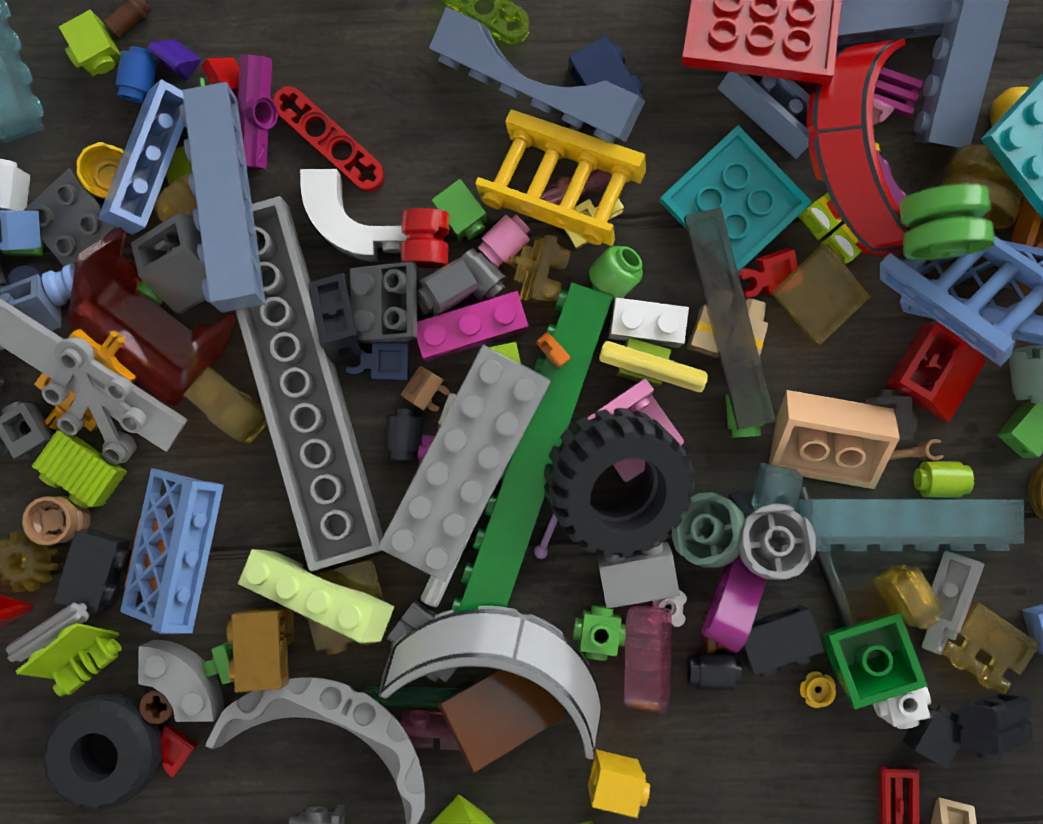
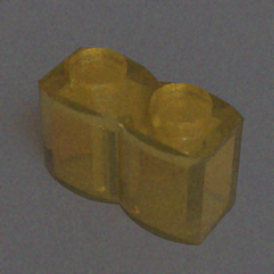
(910, 594)

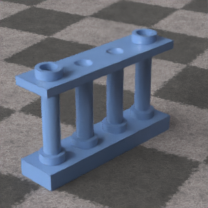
(964, 317)

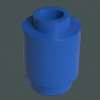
(135, 74)

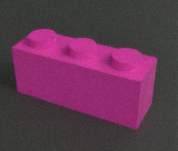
(471, 326)

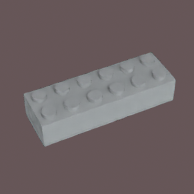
(464, 463)

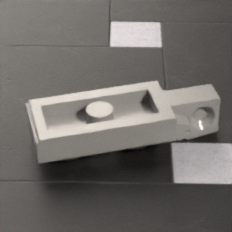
(954, 588)

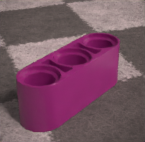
(734, 606)

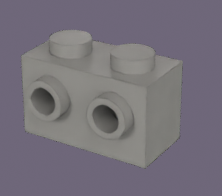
(639, 577)

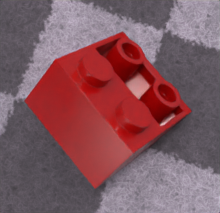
(937, 370)

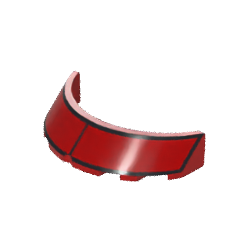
(846, 152)

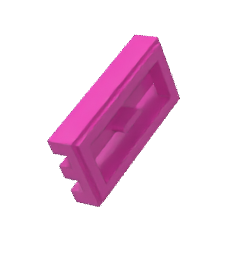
(900, 80)

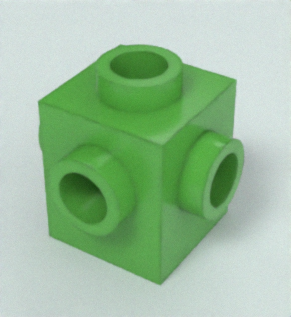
(599, 618)

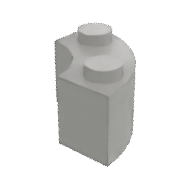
(182, 679)

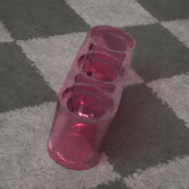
(648, 658)

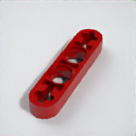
(329, 139)

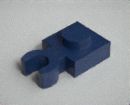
(386, 362)

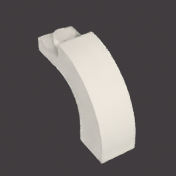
(324, 205)

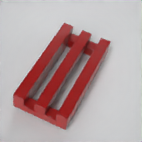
(898, 774)

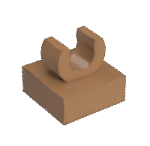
(422, 389)

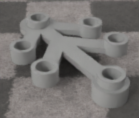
(76, 360)

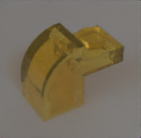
(227, 407)

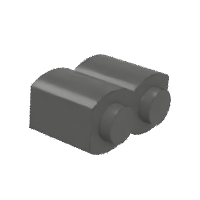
(445, 288)

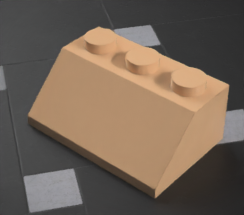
(834, 438)

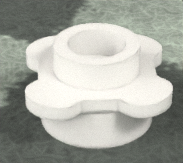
(676, 607)

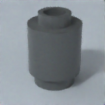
(486, 274)

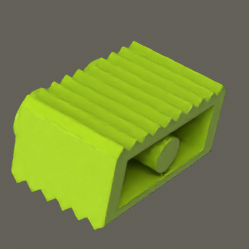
(79, 470)

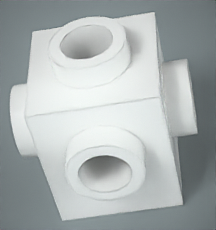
(905, 714)

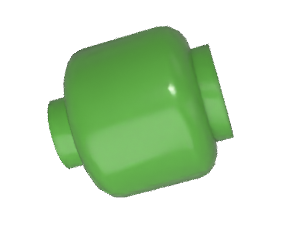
(616, 271)

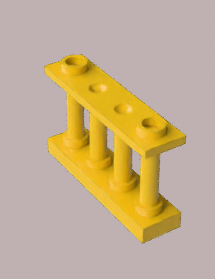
(557, 143)

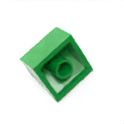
(874, 659)

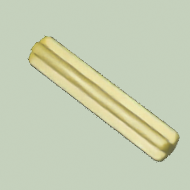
(653, 366)

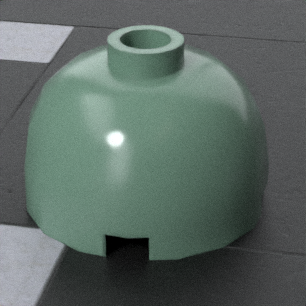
(709, 531)

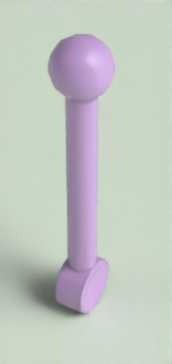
(541, 550)

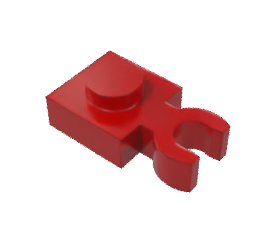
(770, 273)

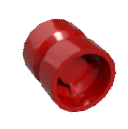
(425, 236)

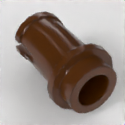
(127, 16)

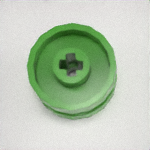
(946, 222)

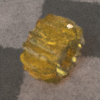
(175, 199)
(13, 561)

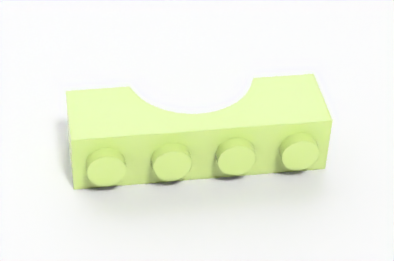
(327, 603)

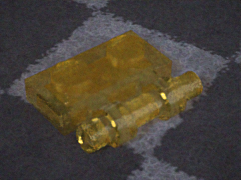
(996, 638)

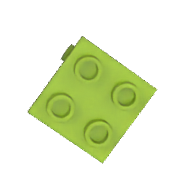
(73, 657)

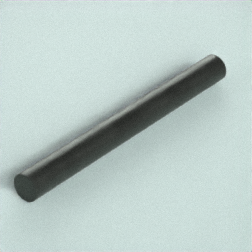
(833, 580)

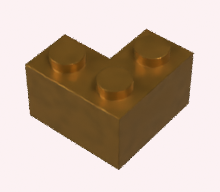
(260, 647)

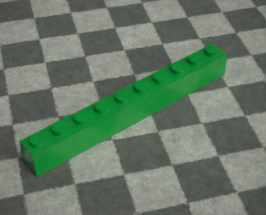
(522, 490)

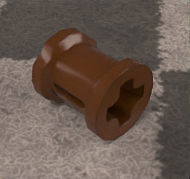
(155, 712)

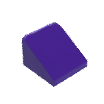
(175, 57)

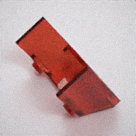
(156, 345)

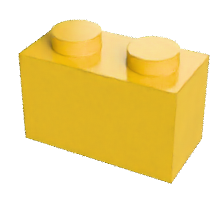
(617, 784)

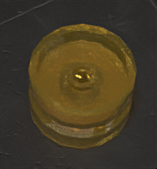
(978, 166)

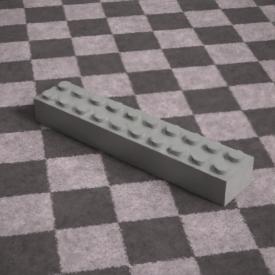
(305, 402)

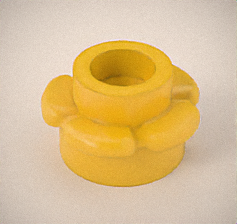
(827, 692)

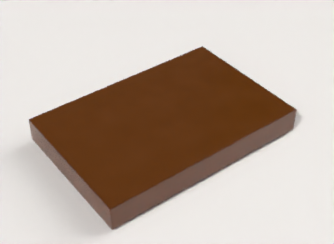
(498, 715)

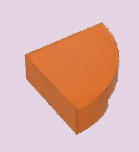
(553, 350)

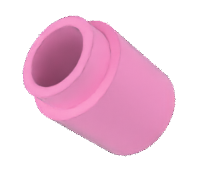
(504, 239)

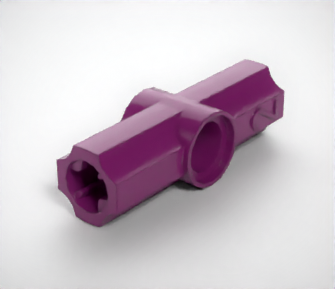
(256, 108)

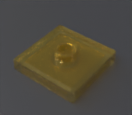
(821, 294)

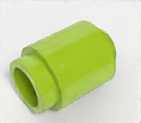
(943, 479)

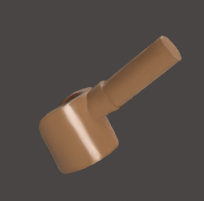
(920, 451)

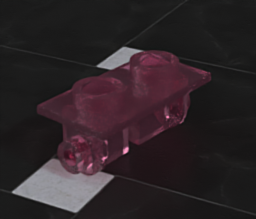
(425, 726)

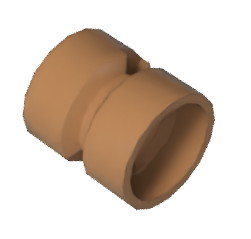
(54, 520)

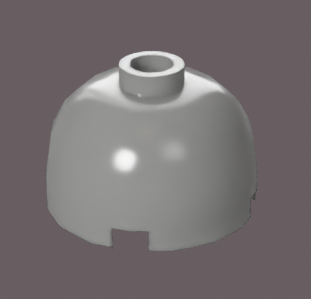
(777, 542)

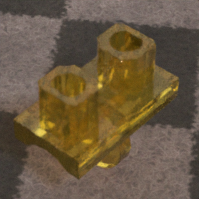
(534, 267)

